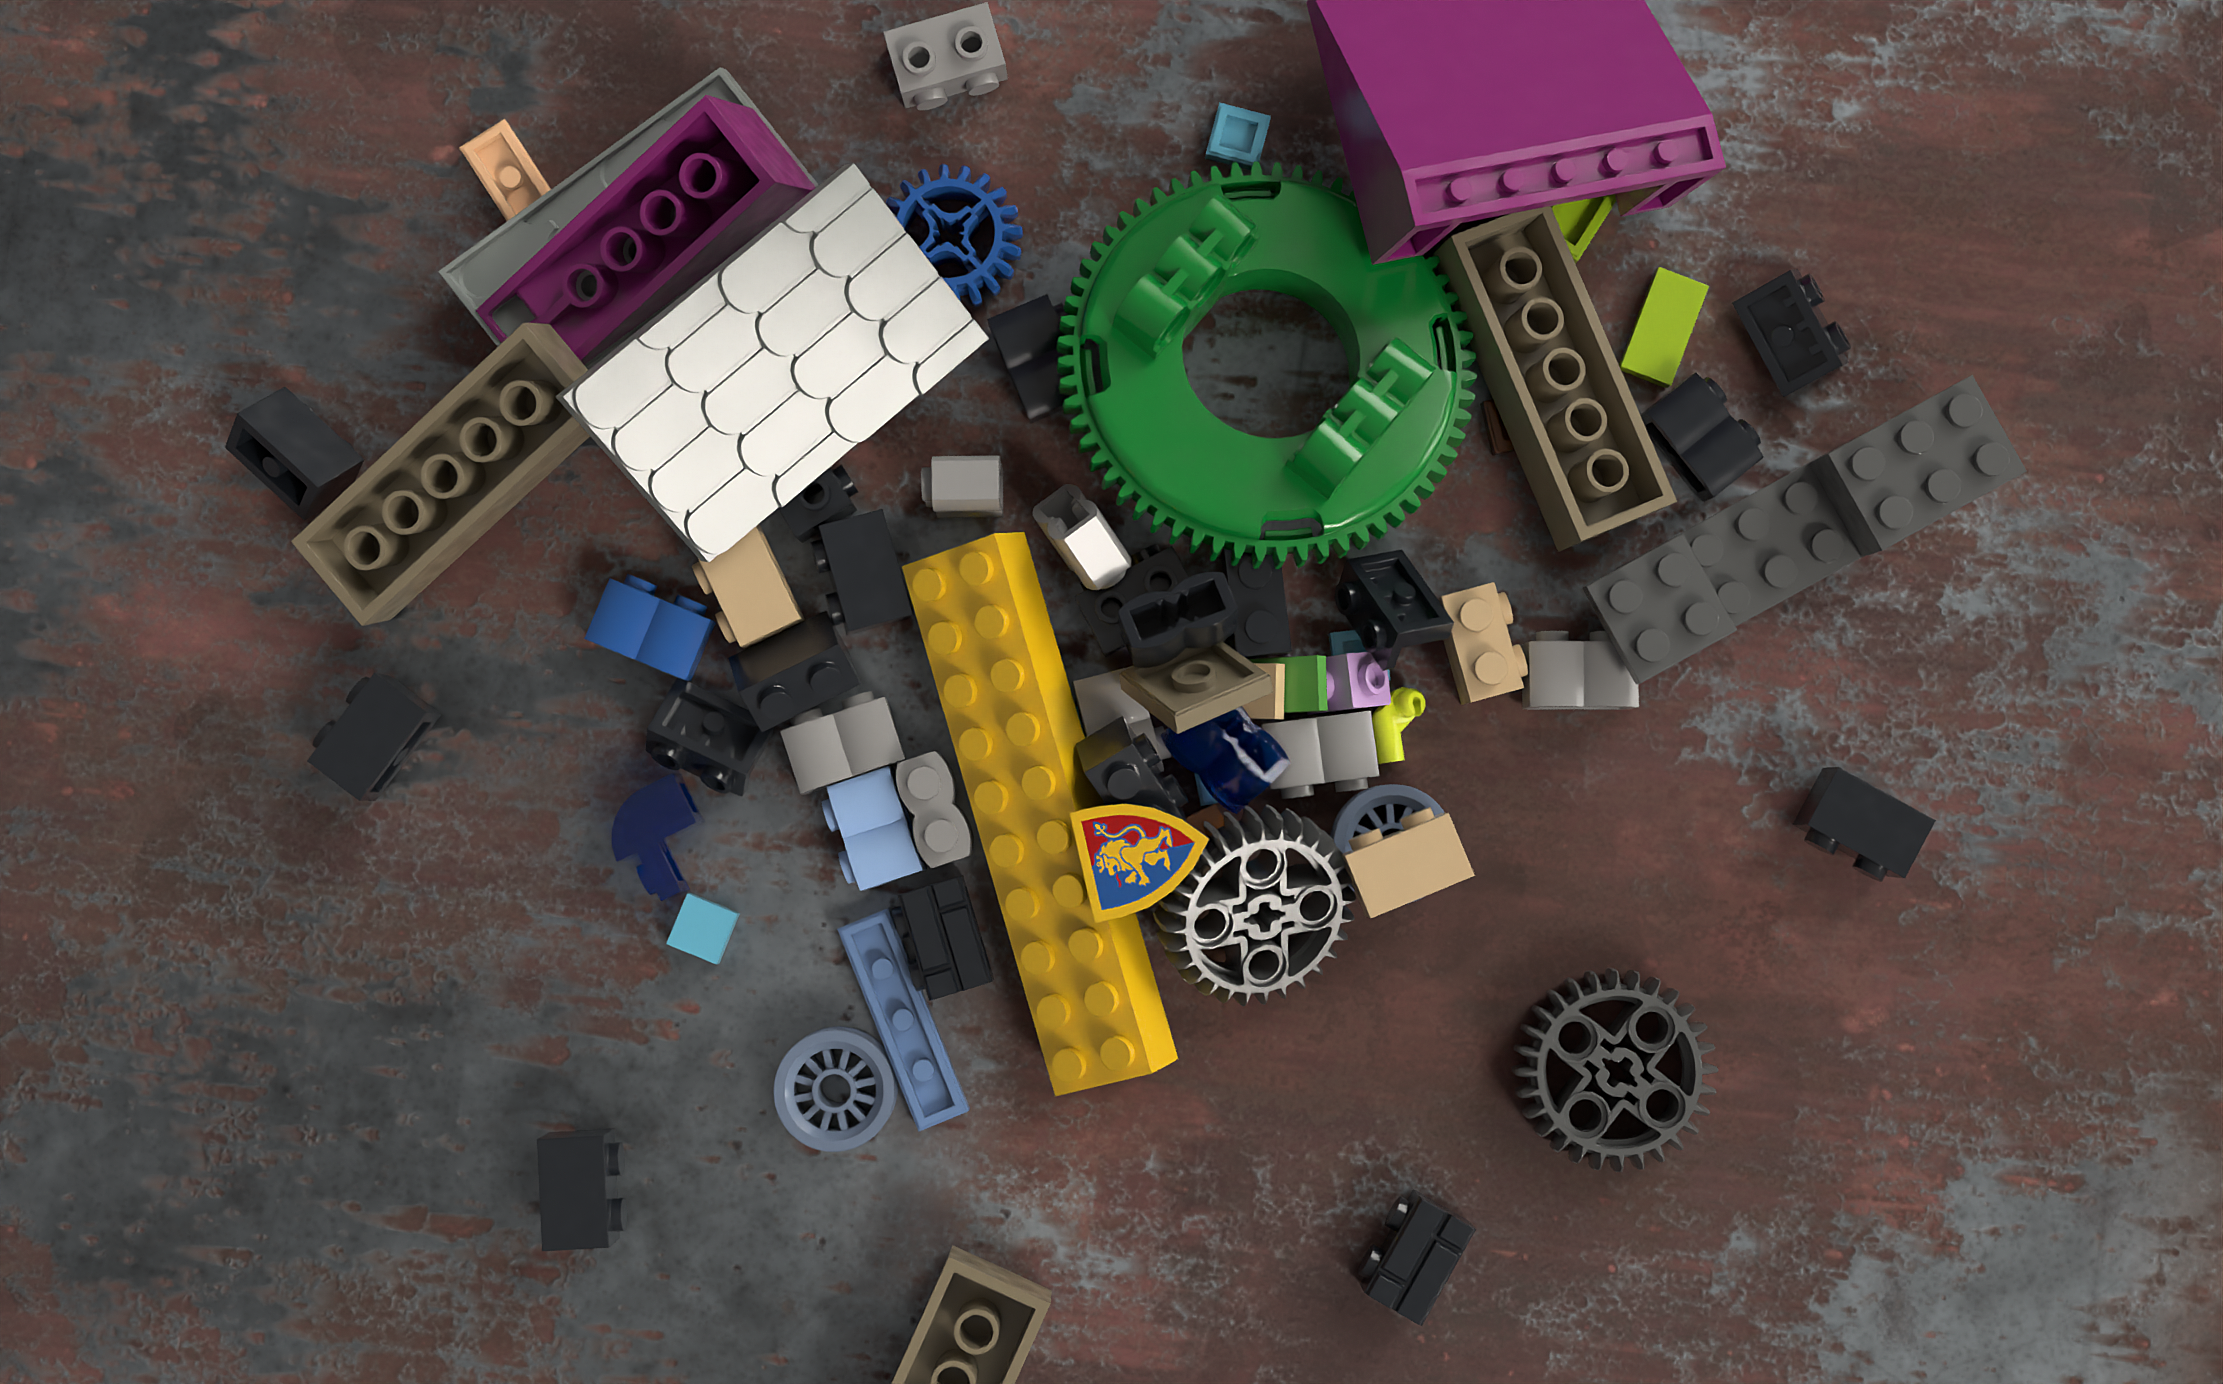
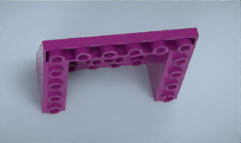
(1506, 111)

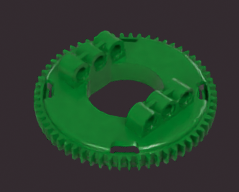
(1185, 464)

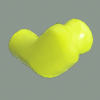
(1392, 719)

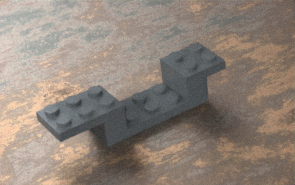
(1803, 529)

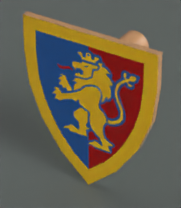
(1132, 856)

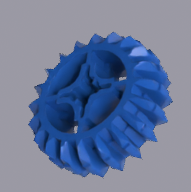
(921, 203)

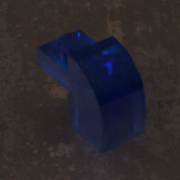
(645, 825)

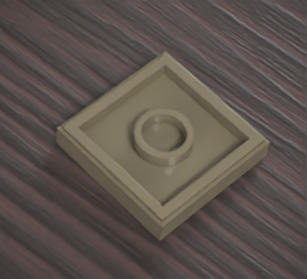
(1196, 685)

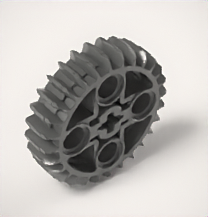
(1257, 907)
(1671, 1027)

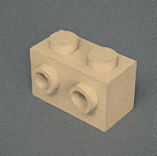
(749, 590)
(1480, 644)
(1406, 862)

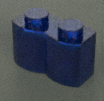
(1229, 756)

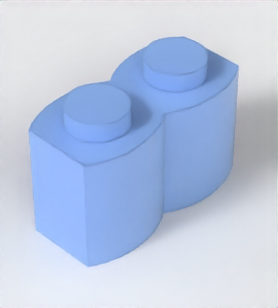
(873, 829)

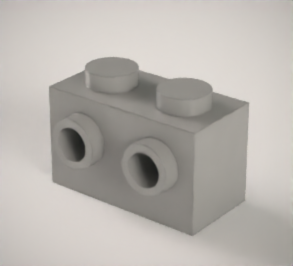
(946, 57)

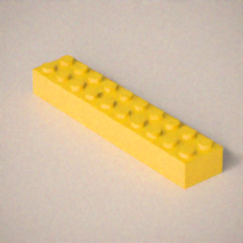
(1023, 777)

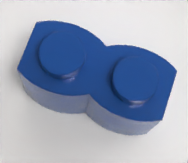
(650, 628)

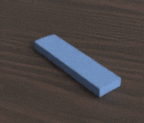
(903, 1020)

